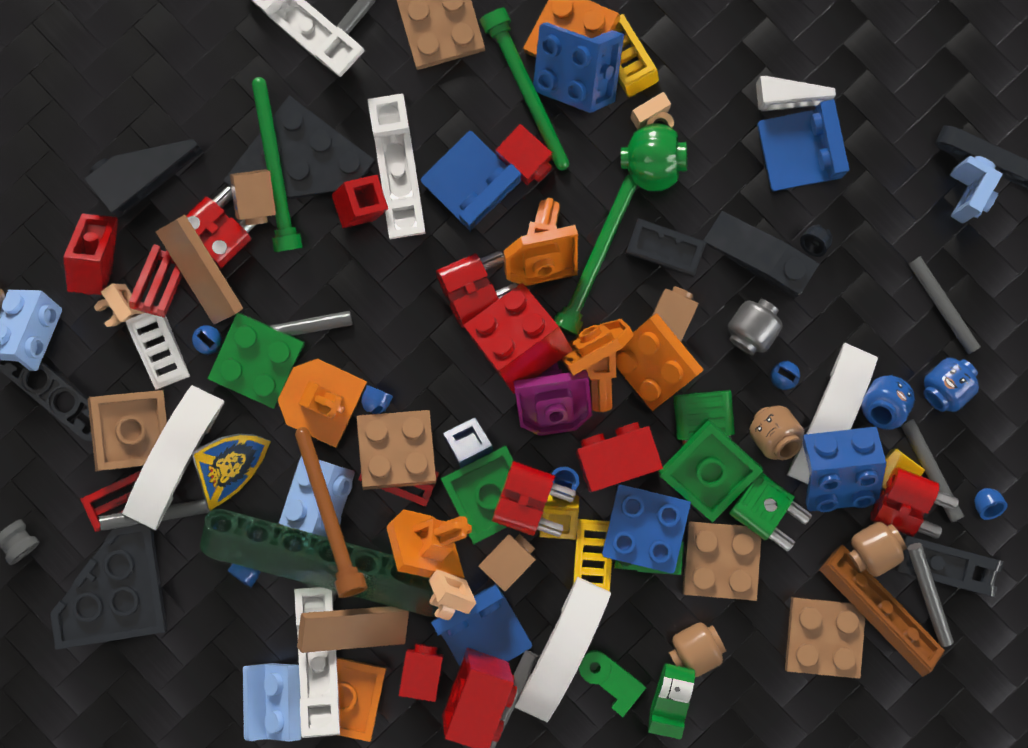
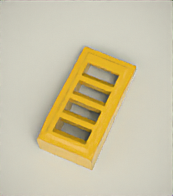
(640, 73)
(605, 572)

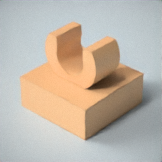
(653, 111)
(117, 298)
(450, 595)

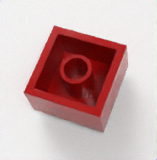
(518, 336)
(618, 458)
(478, 700)

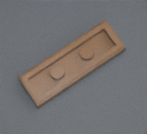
(199, 269)
(352, 629)

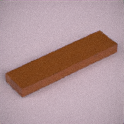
(883, 611)

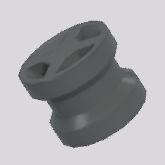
(17, 542)

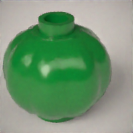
(654, 157)

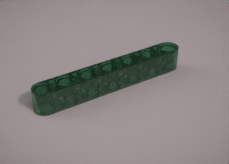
(310, 559)

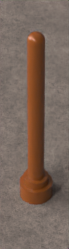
(349, 580)

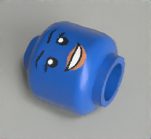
(951, 384)
(888, 402)

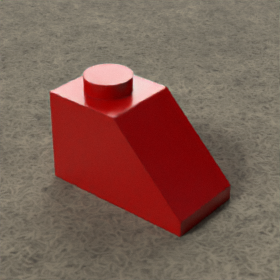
(90, 254)

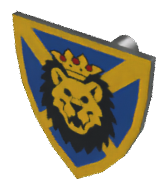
(228, 465)

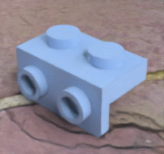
(981, 180)
(27, 326)
(301, 506)

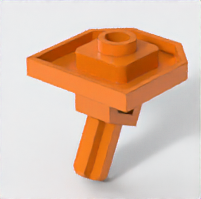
(545, 250)
(596, 353)
(320, 400)
(426, 544)

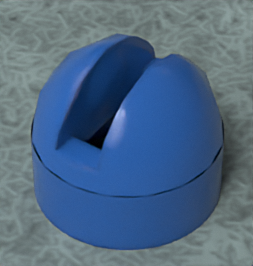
(213, 334)
(782, 382)
(375, 400)
(566, 477)
(989, 503)
(244, 574)

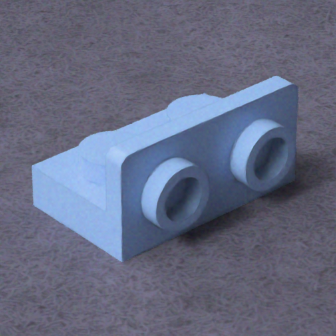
(271, 702)

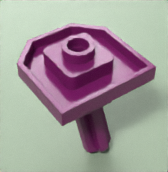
(553, 401)

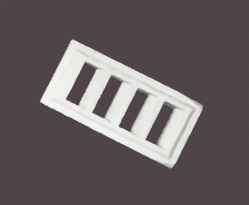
(788, 94)
(142, 320)

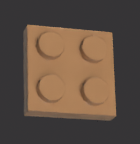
(440, 30)
(125, 428)
(396, 449)
(721, 561)
(825, 638)

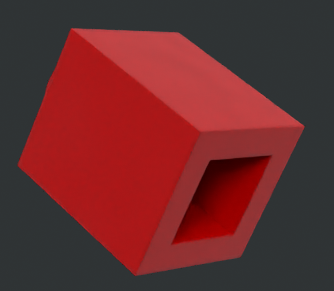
(525, 154)
(360, 201)
(421, 673)

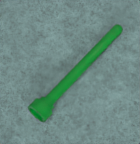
(497, 25)
(286, 235)
(570, 317)

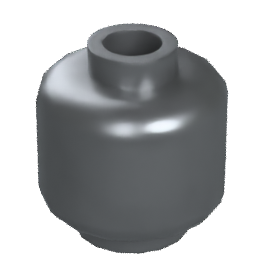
(755, 326)

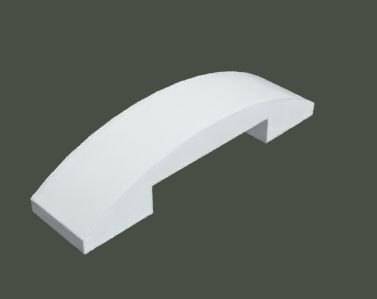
(313, 33)
(397, 166)
(840, 400)
(171, 457)
(564, 650)
(317, 673)

